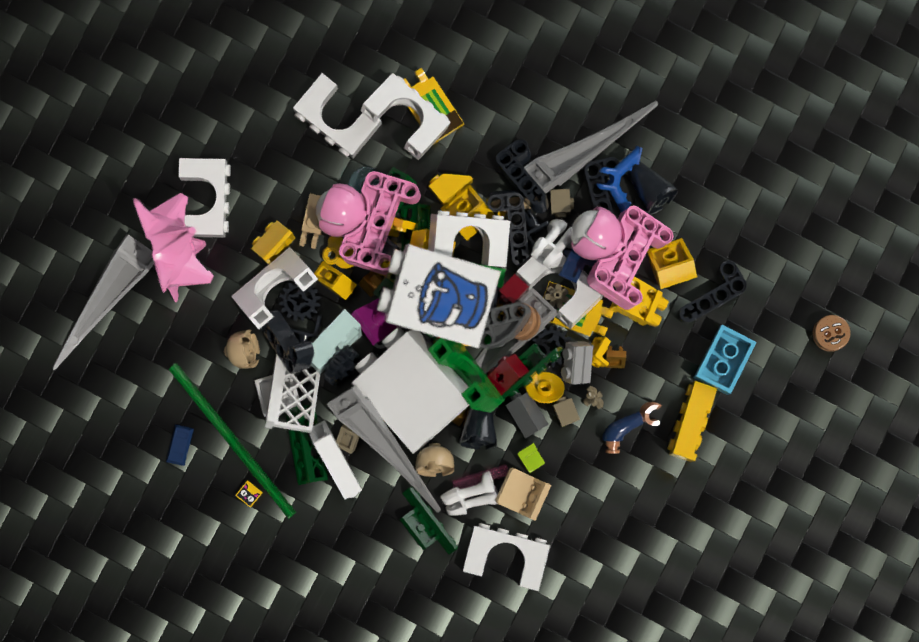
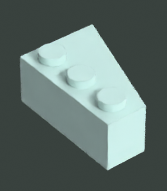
(336, 337)

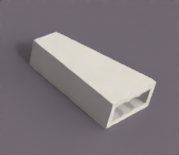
(335, 460)

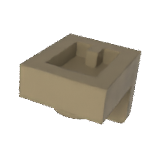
(347, 439)

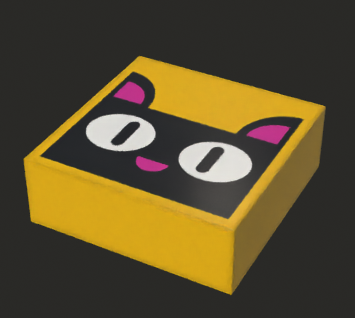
(249, 494)

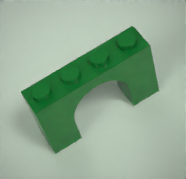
(481, 392)

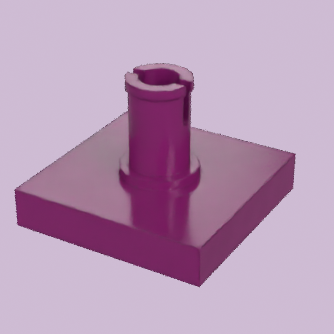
(373, 322)

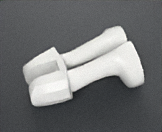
(545, 246)
(456, 497)

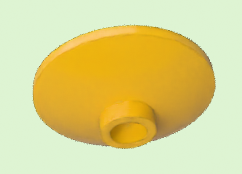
(545, 388)

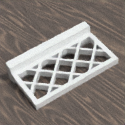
(276, 394)

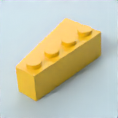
(692, 421)

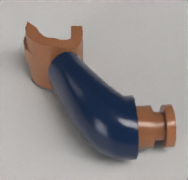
(617, 430)

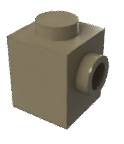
(561, 203)
(566, 411)

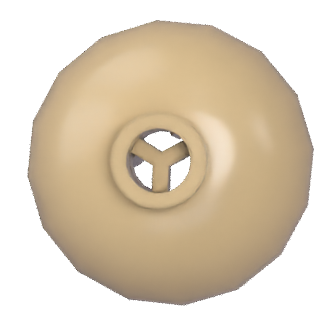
(242, 349)
(434, 460)

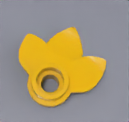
(334, 245)

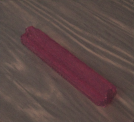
(475, 479)

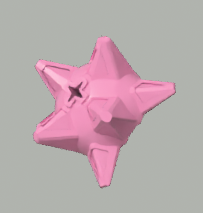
(173, 245)

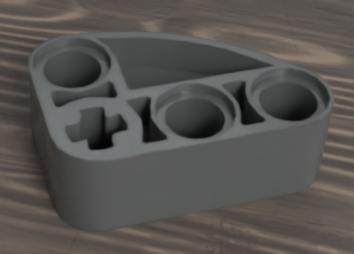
(507, 329)

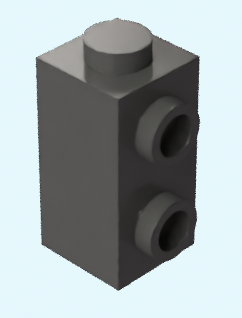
(526, 414)

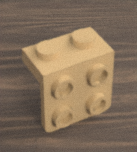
(523, 493)

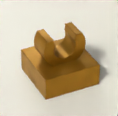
(616, 358)

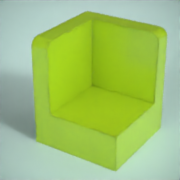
(531, 458)

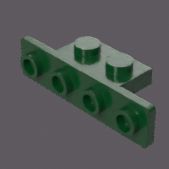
(535, 362)
(424, 525)

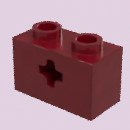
(512, 290)
(507, 373)

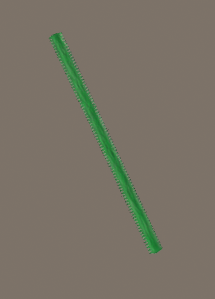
(227, 435)

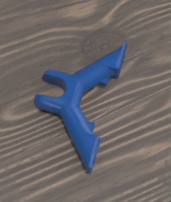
(615, 174)

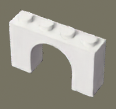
(396, 92)
(310, 109)
(214, 172)
(493, 232)
(253, 294)
(583, 299)
(534, 553)

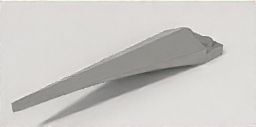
(562, 164)
(124, 269)
(490, 357)
(365, 421)

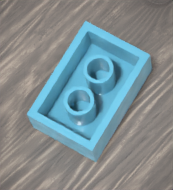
(725, 360)

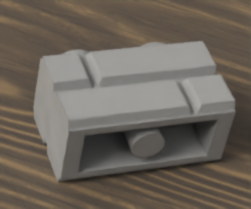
(577, 362)

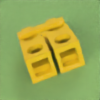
(645, 311)

